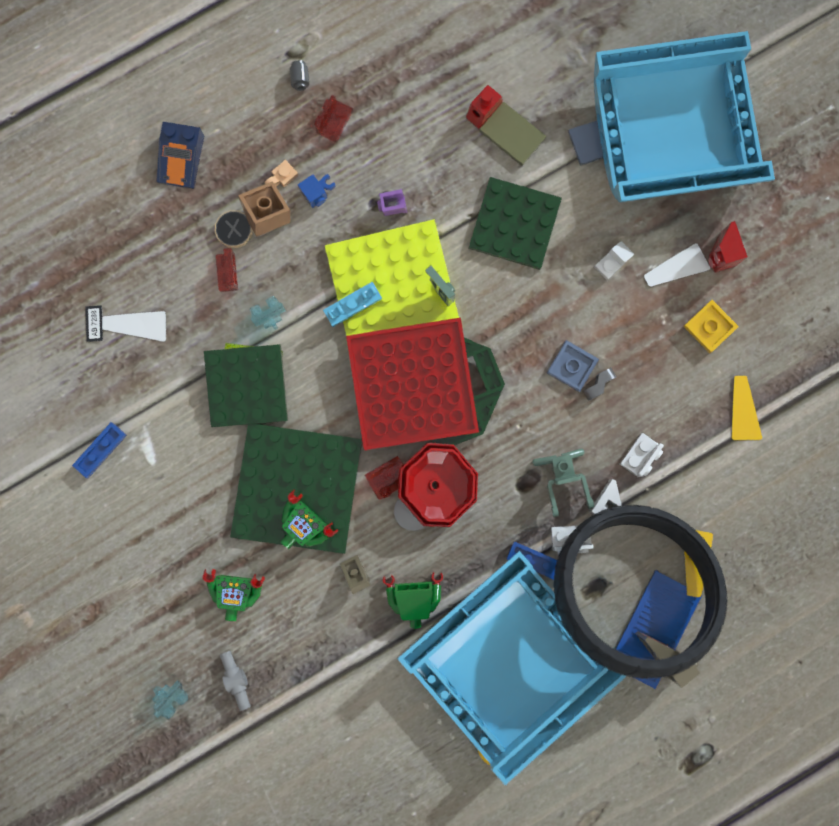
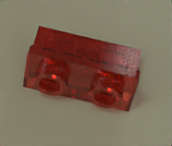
(333, 119)
(226, 271)
(385, 478)

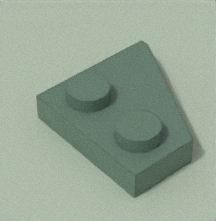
(443, 289)

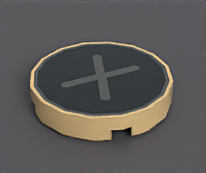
(233, 229)

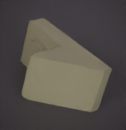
(355, 574)

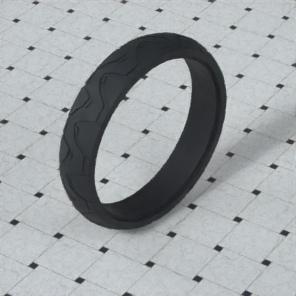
(690, 542)

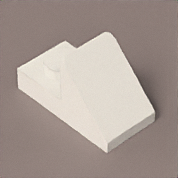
(614, 260)
(608, 494)

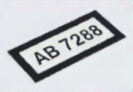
(94, 327)

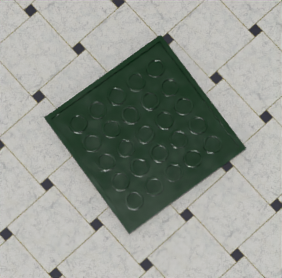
(289, 459)

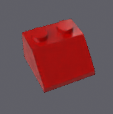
(728, 249)

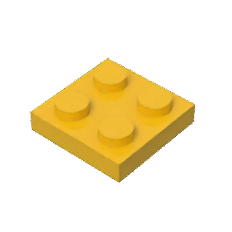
(711, 326)

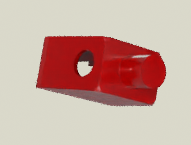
(485, 104)

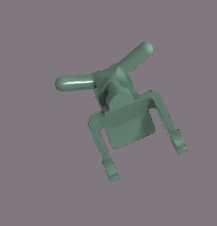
(564, 473)

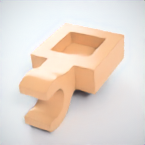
(282, 174)

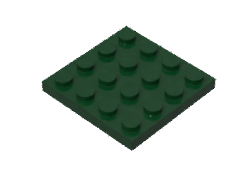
(515, 223)
(245, 385)

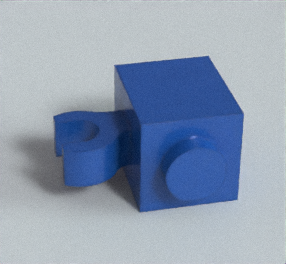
(314, 190)

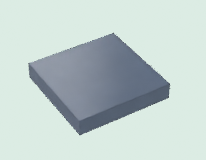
(586, 142)
(572, 366)

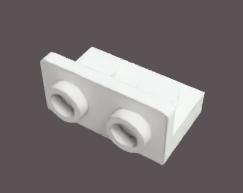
(642, 455)
(560, 535)

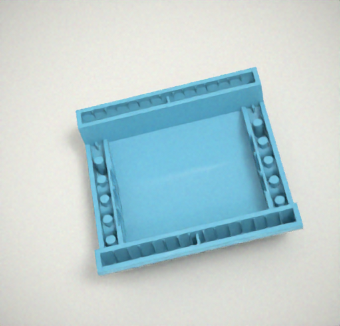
(678, 117)
(508, 668)

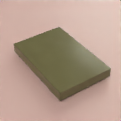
(512, 133)

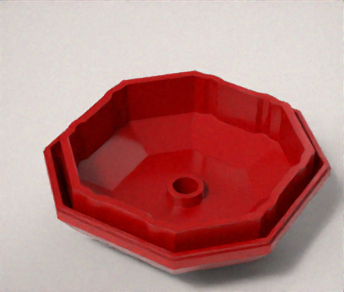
(455, 485)

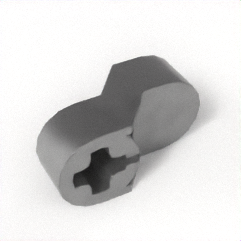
(599, 386)

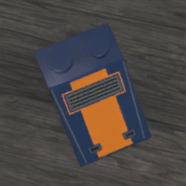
(179, 154)

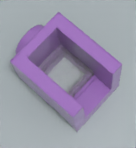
(392, 202)

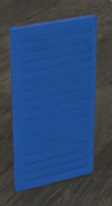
(660, 615)

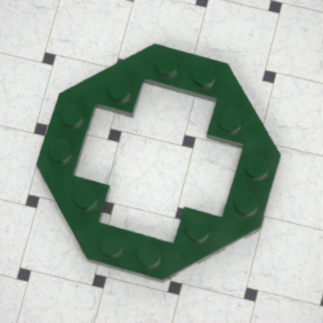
(485, 401)

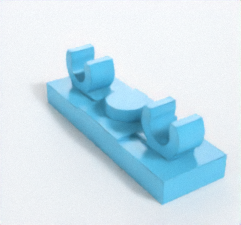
(352, 304)

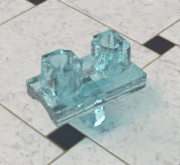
(260, 317)
(164, 698)

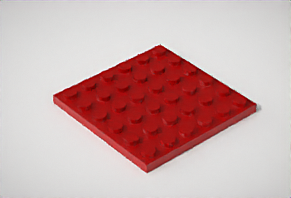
(412, 384)

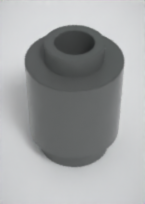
(299, 75)

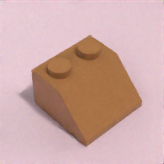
(265, 208)

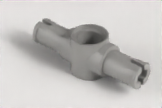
(235, 681)

